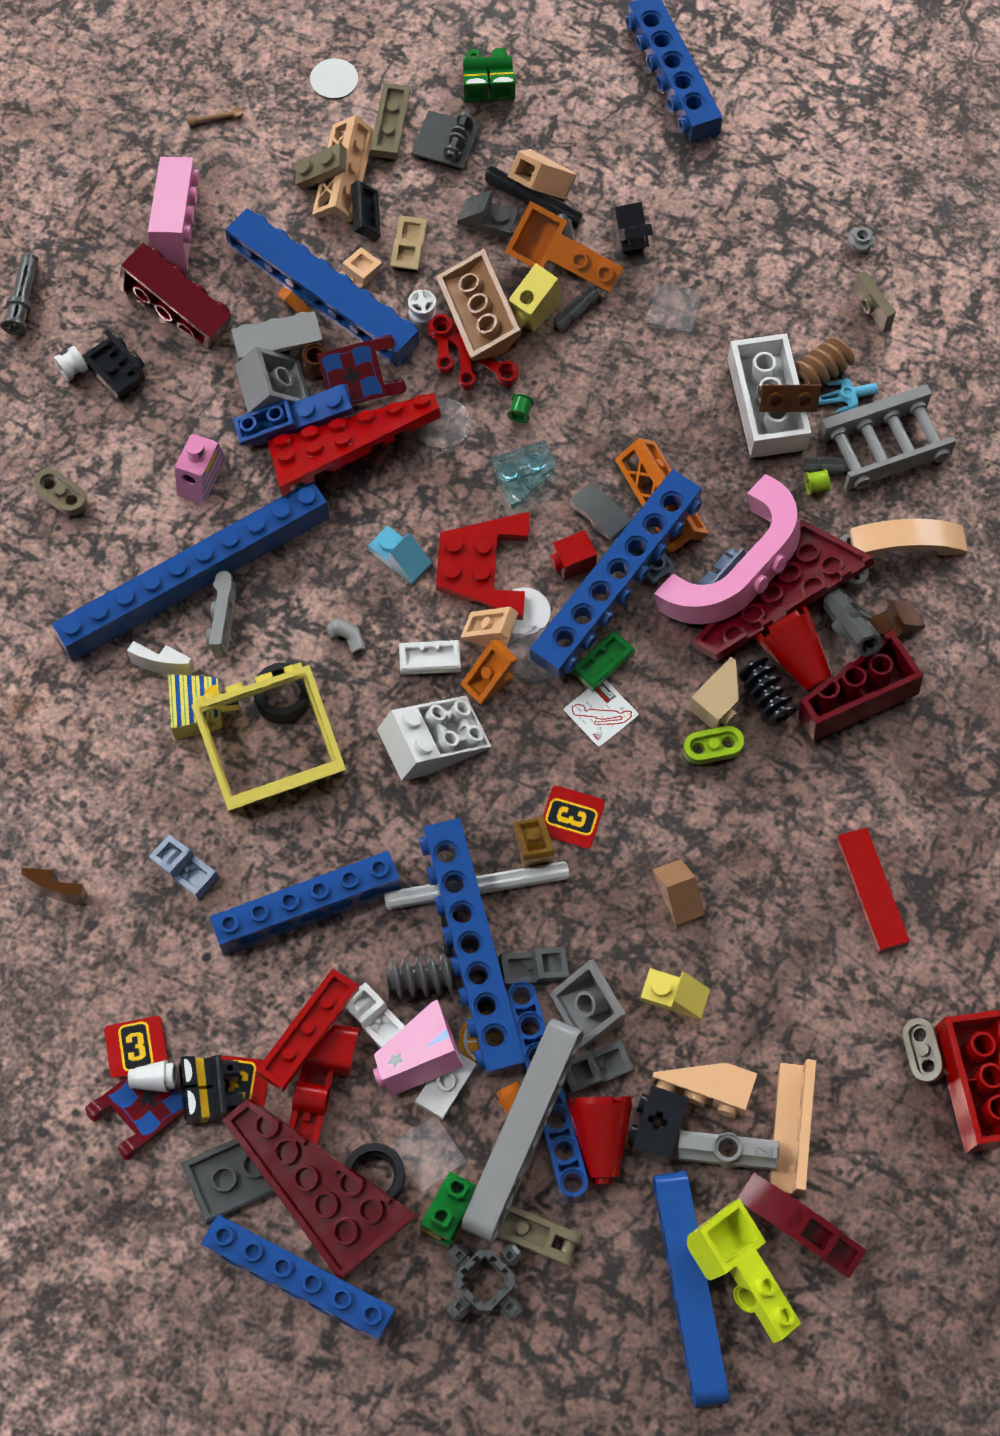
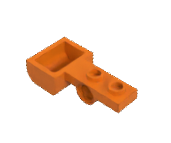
(541, 239)

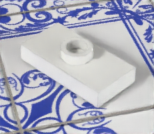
(429, 657)
(442, 1092)

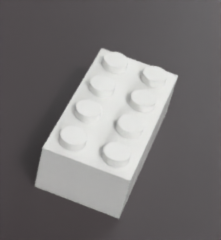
(770, 362)

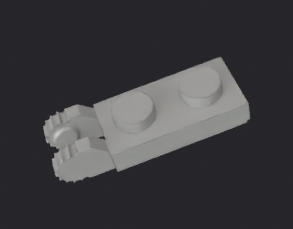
(222, 614)

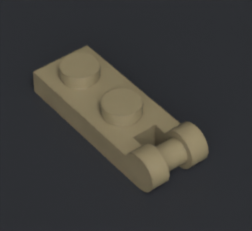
(537, 1236)

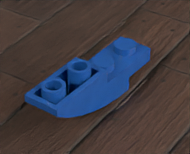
(287, 418)

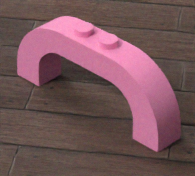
(751, 575)

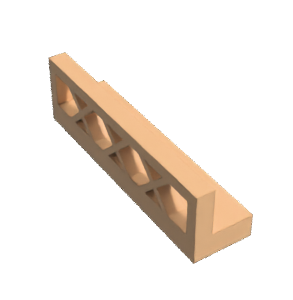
(357, 141)
(793, 1126)

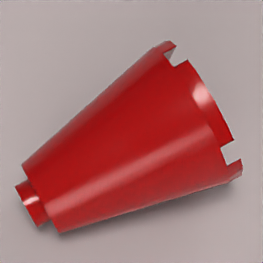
(797, 649)
(601, 1133)

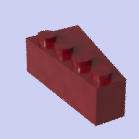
(173, 295)
(861, 689)

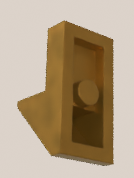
(534, 842)

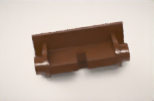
(789, 398)

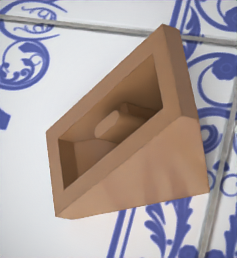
(679, 892)

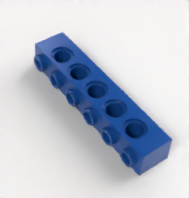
(674, 69)
(305, 903)
(299, 1279)

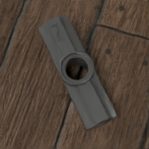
(852, 622)

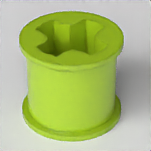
(817, 481)

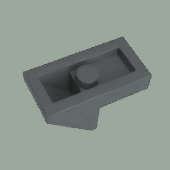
(486, 216)

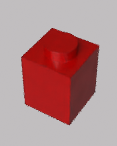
(573, 555)

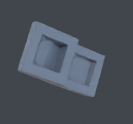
(183, 867)

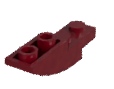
(801, 1224)

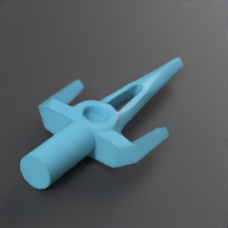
(847, 394)

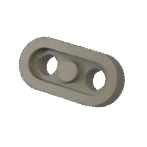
(62, 493)
(924, 1051)

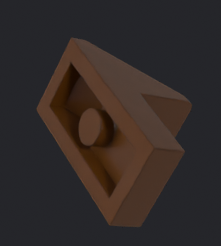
(900, 618)

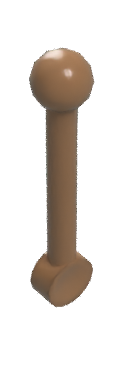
(237, 113)

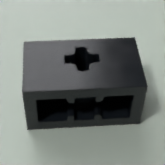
(659, 1144)

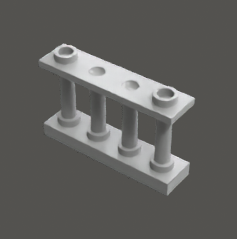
(888, 411)

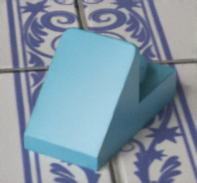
(400, 554)

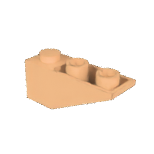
(714, 1085)

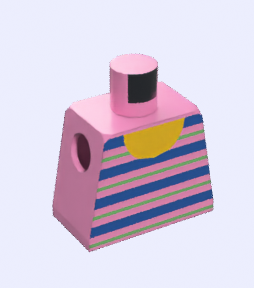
(201, 463)

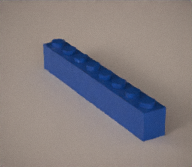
(320, 285)

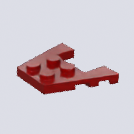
(469, 561)

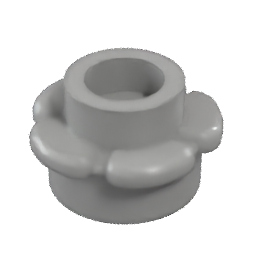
(861, 245)

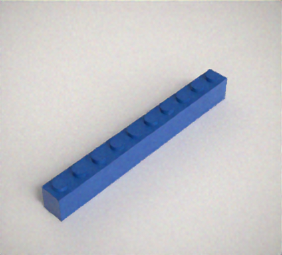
(190, 571)

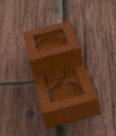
(47, 884)

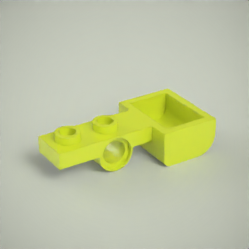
(731, 1244)

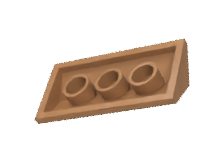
(479, 306)

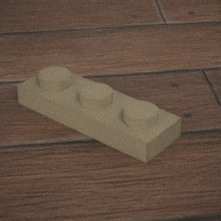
(390, 121)

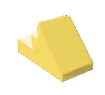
(675, 993)

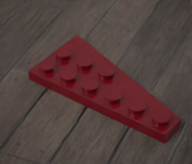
(330, 1202)

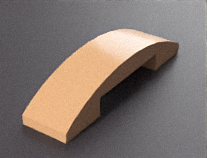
(909, 535)

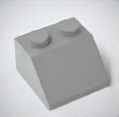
(269, 378)

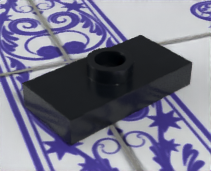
(365, 210)

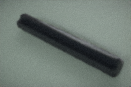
(500, 179)

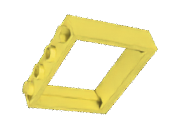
(265, 683)

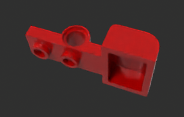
(312, 1092)

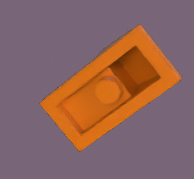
(489, 672)

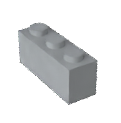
(280, 335)

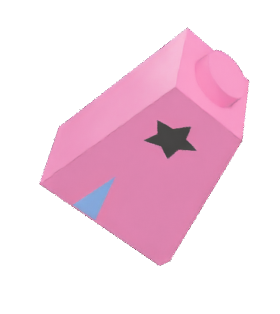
(418, 1052)

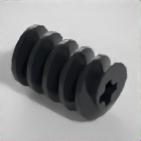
(766, 693)

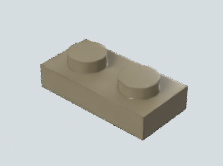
(320, 166)

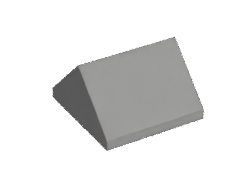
(588, 1003)

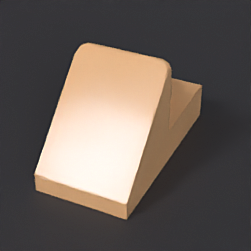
(490, 625)

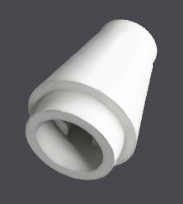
(154, 1077)

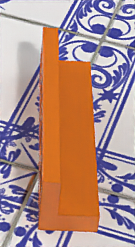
(657, 469)

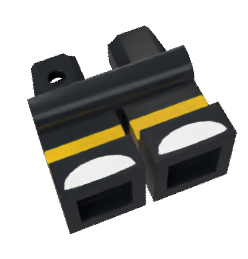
(204, 1088)

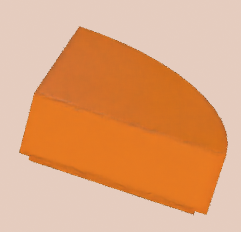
(292, 300)

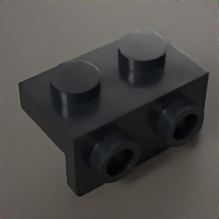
(115, 365)

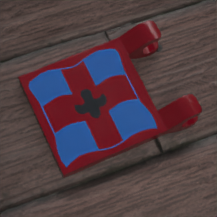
(359, 370)
(141, 1110)

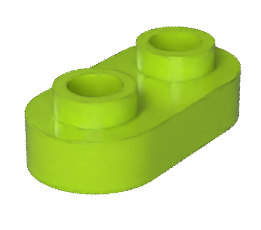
(711, 743)

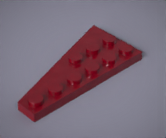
(813, 570)

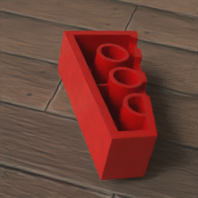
(973, 1076)

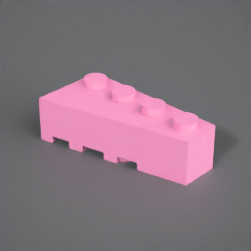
(173, 209)

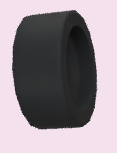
(284, 714)
(388, 1154)

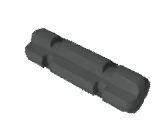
(575, 308)
(834, 465)

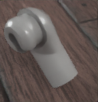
(350, 632)

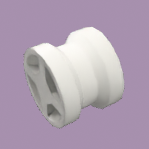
(427, 302)
(70, 363)

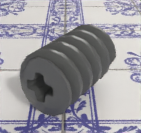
(419, 977)

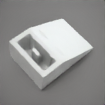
(432, 736)

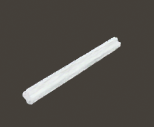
(486, 883)

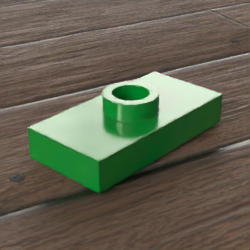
(603, 660)

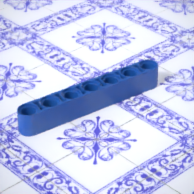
(553, 1138)
(690, 1292)

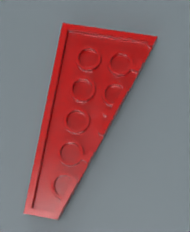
(344, 440)

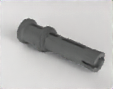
(16, 314)

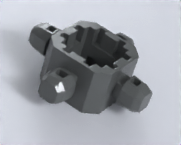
(509, 1258)

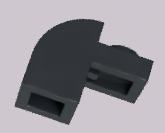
(630, 226)

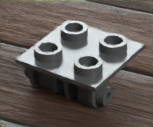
(446, 138)

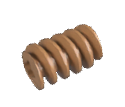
(825, 362)

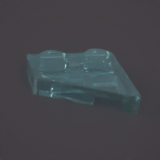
(523, 471)

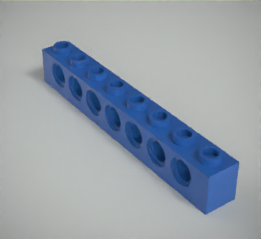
(672, 491)
(451, 837)

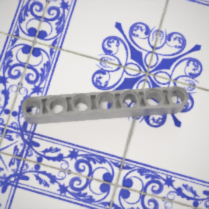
(522, 1130)

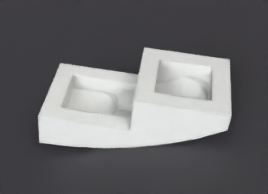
(167, 662)
(373, 1016)

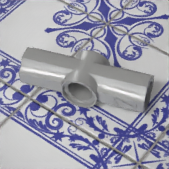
(706, 1149)

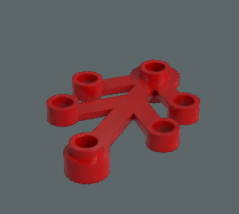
(451, 335)

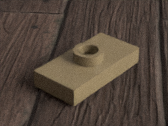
(874, 301)

